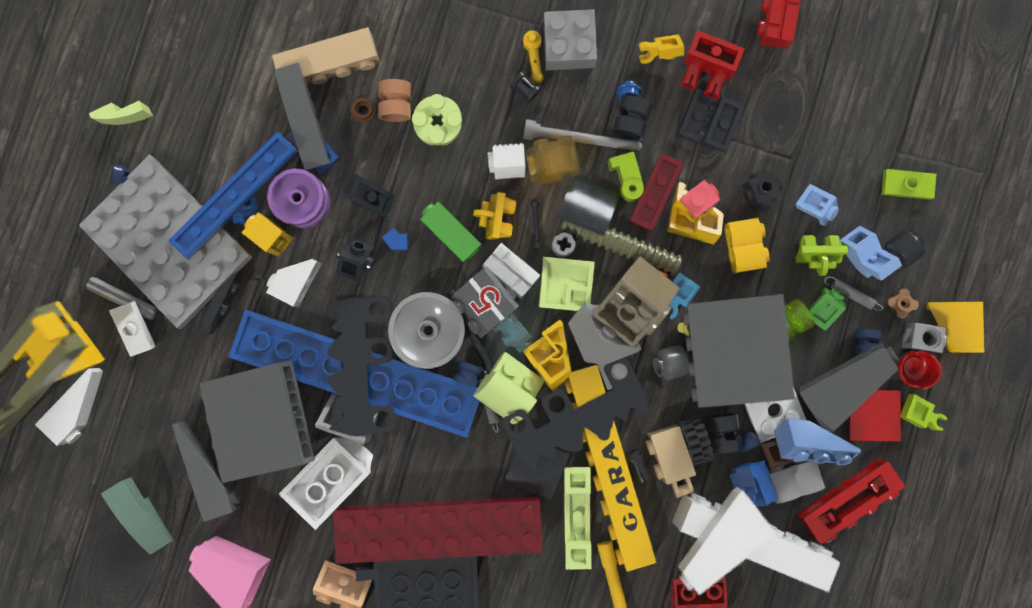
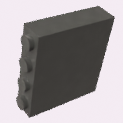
(739, 351)
(256, 421)

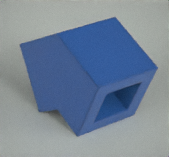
(397, 241)

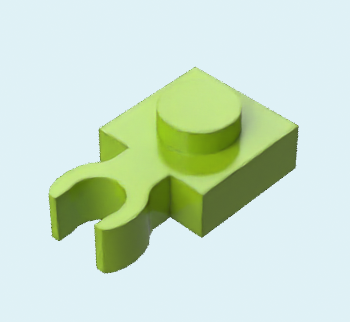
(920, 413)

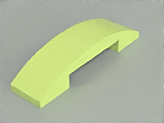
(577, 517)

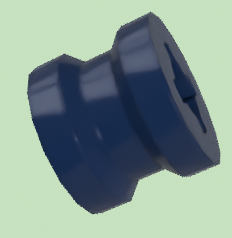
(468, 373)

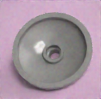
(408, 328)

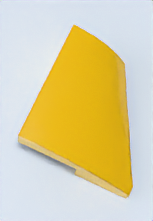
(704, 228)
(962, 323)
(550, 356)

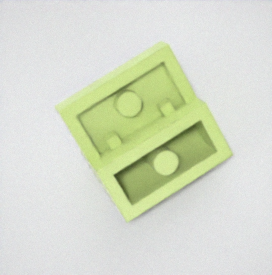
(509, 387)

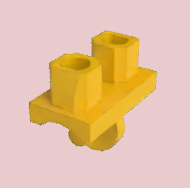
(492, 213)

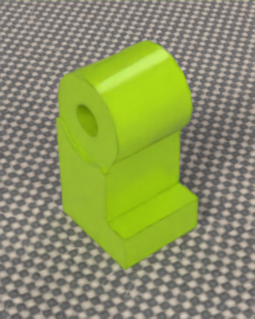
(629, 176)

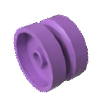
(284, 194)

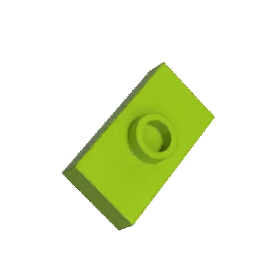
(908, 184)

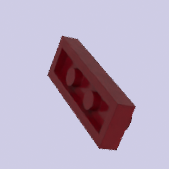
(656, 192)

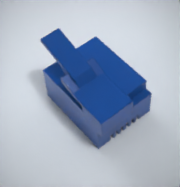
(755, 482)

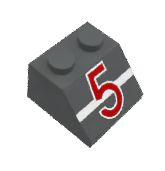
(483, 302)

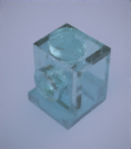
(513, 333)

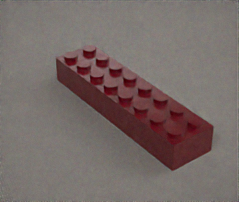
(437, 529)

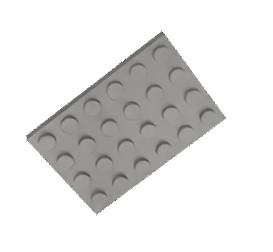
(135, 231)

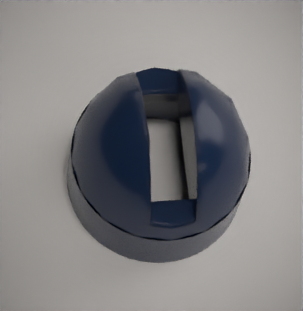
(117, 174)
(750, 441)

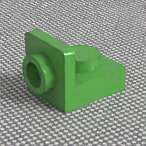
(827, 308)

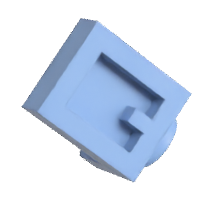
(818, 204)

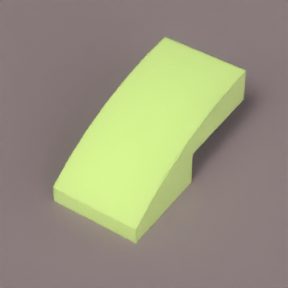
(114, 115)

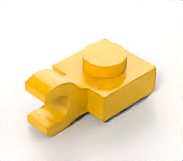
(663, 47)

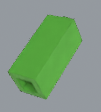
(450, 231)

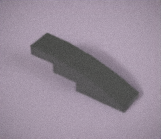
(301, 116)

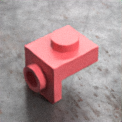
(700, 199)

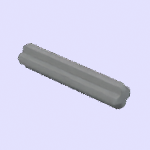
(120, 297)

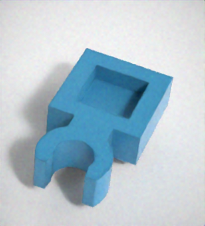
(684, 295)

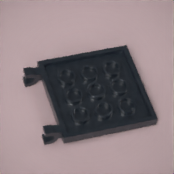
(424, 582)

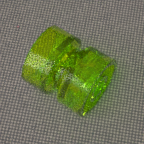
(797, 318)

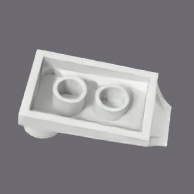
(328, 480)

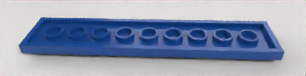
(406, 388)

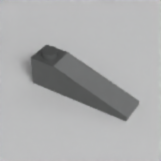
(210, 493)

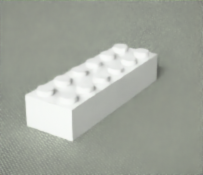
(782, 553)

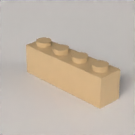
(332, 56)

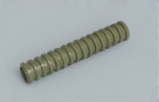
(630, 247)

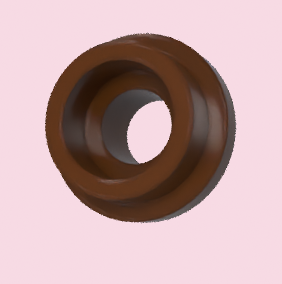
(360, 103)

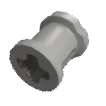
(570, 242)

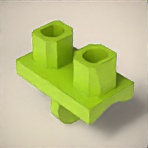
(823, 256)

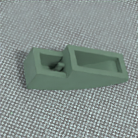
(137, 515)

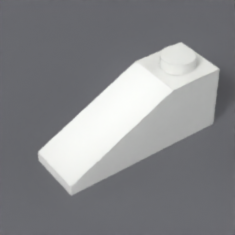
(72, 410)

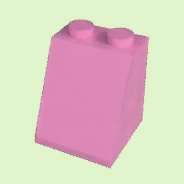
(228, 572)

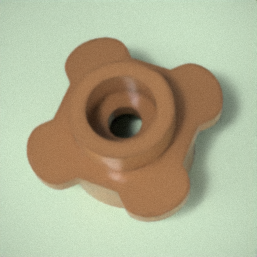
(895, 303)

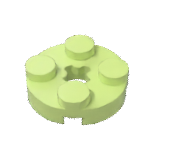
(437, 134)

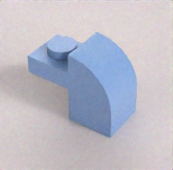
(868, 255)

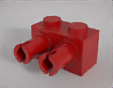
(713, 57)

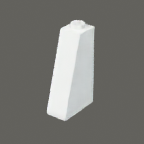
(726, 541)

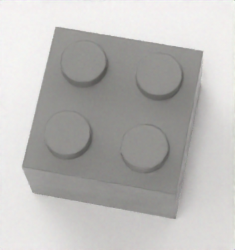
(570, 39)

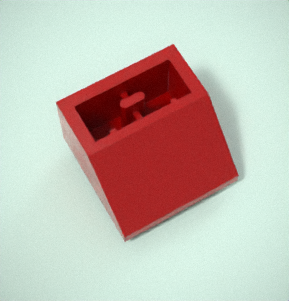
(712, 597)

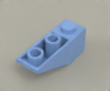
(810, 442)

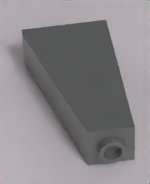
(848, 386)

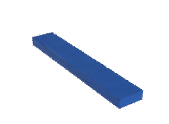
(232, 195)

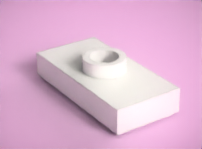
(132, 328)

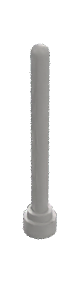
(533, 130)

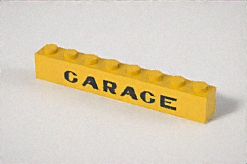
(612, 478)

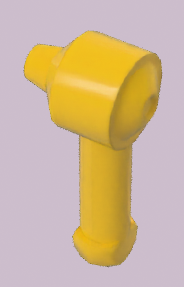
(532, 43)

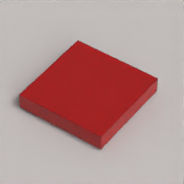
(876, 418)

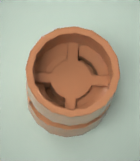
(394, 100)

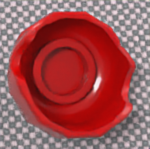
(919, 369)

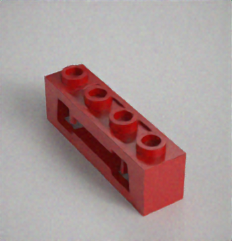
(876, 476)

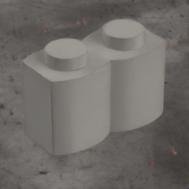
(796, 480)

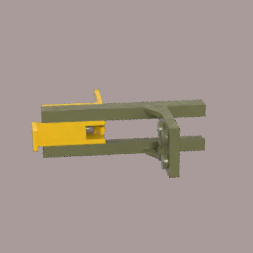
(56, 351)

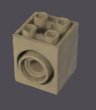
(637, 302)

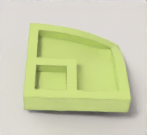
(565, 283)

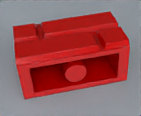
(778, 22)

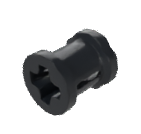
(526, 86)

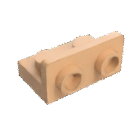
(340, 586)

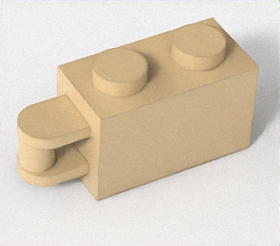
(671, 458)

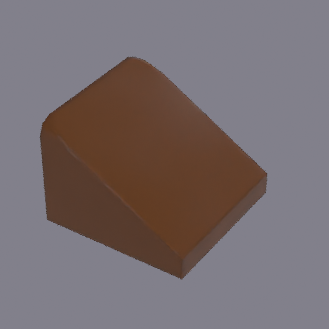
(772, 455)

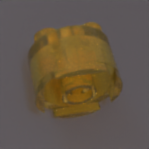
(552, 160)

